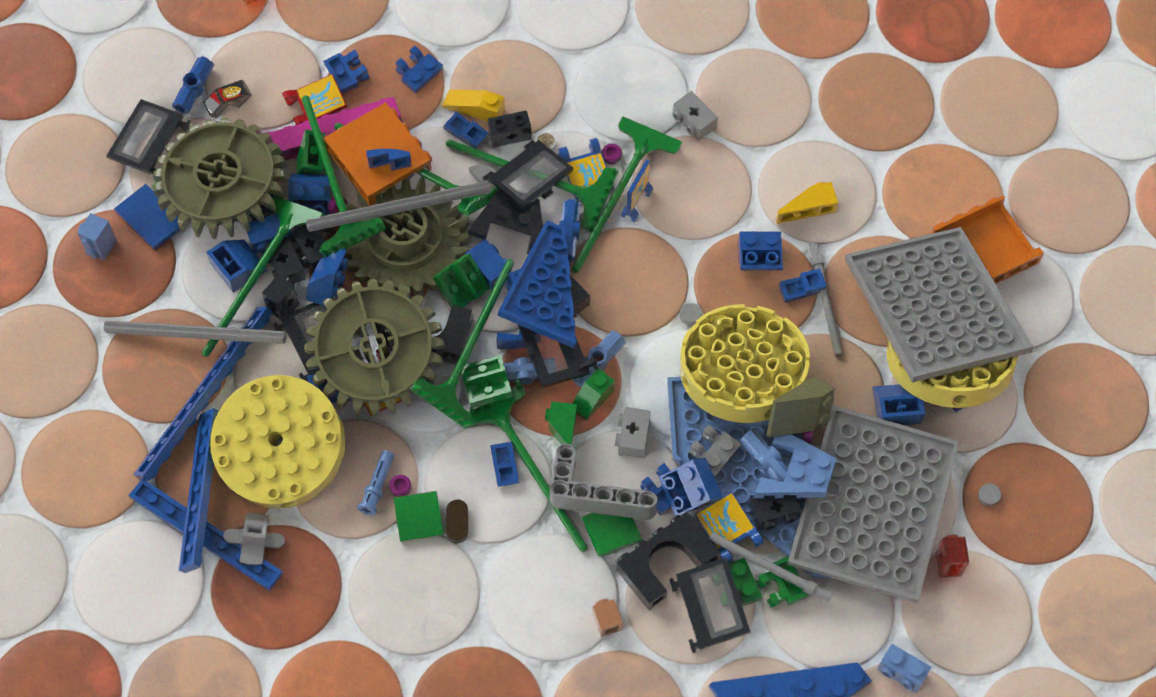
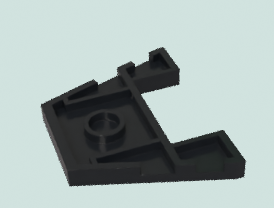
(507, 214)

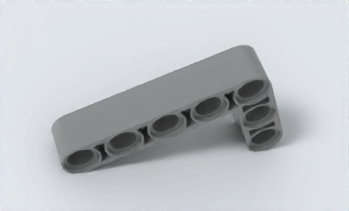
(593, 492)

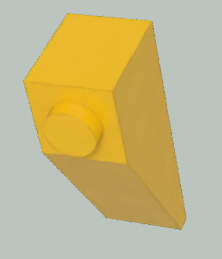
(475, 103)
(813, 202)

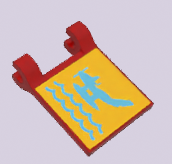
(324, 97)

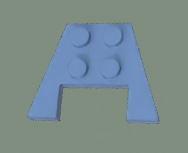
(807, 472)

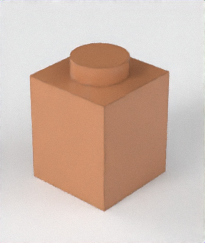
(607, 617)

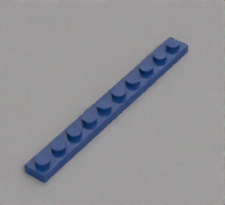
(199, 400)

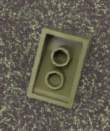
(801, 408)

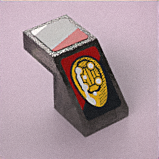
(233, 95)

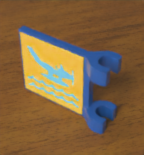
(586, 167)
(635, 191)
(729, 521)

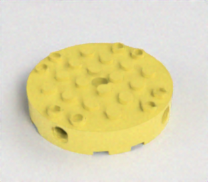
(742, 361)
(959, 388)
(252, 423)

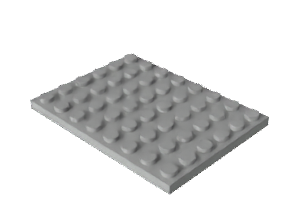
(938, 304)
(878, 506)

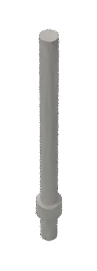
(817, 262)
(809, 586)

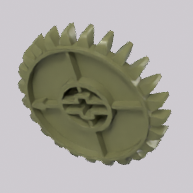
(219, 176)
(414, 242)
(350, 323)

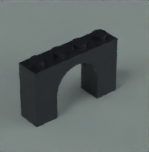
(454, 334)
(679, 534)

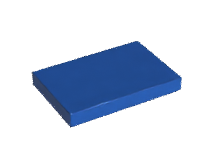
(146, 218)

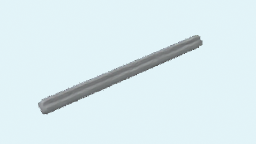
(398, 206)
(197, 332)

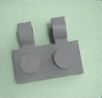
(719, 453)

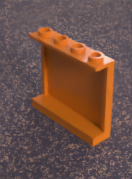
(372, 131)
(995, 239)

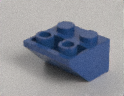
(310, 191)
(760, 250)
(233, 262)
(327, 277)
(898, 405)
(690, 486)

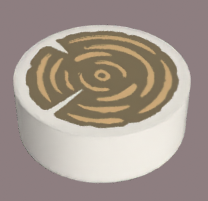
(548, 139)

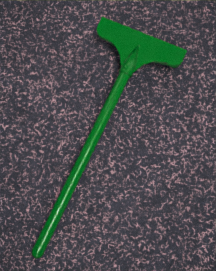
(645, 140)
(592, 196)
(468, 205)
(290, 216)
(349, 233)
(444, 396)
(499, 414)

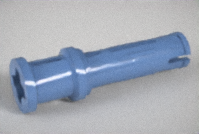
(374, 491)

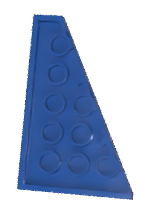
(542, 290)
(826, 681)

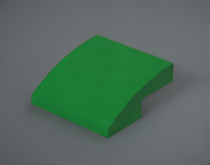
(461, 281)
(486, 381)
(418, 516)
(611, 532)

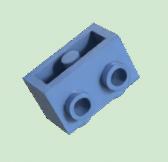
(96, 236)
(904, 668)

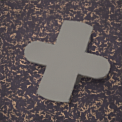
(254, 538)

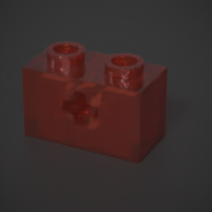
(952, 556)

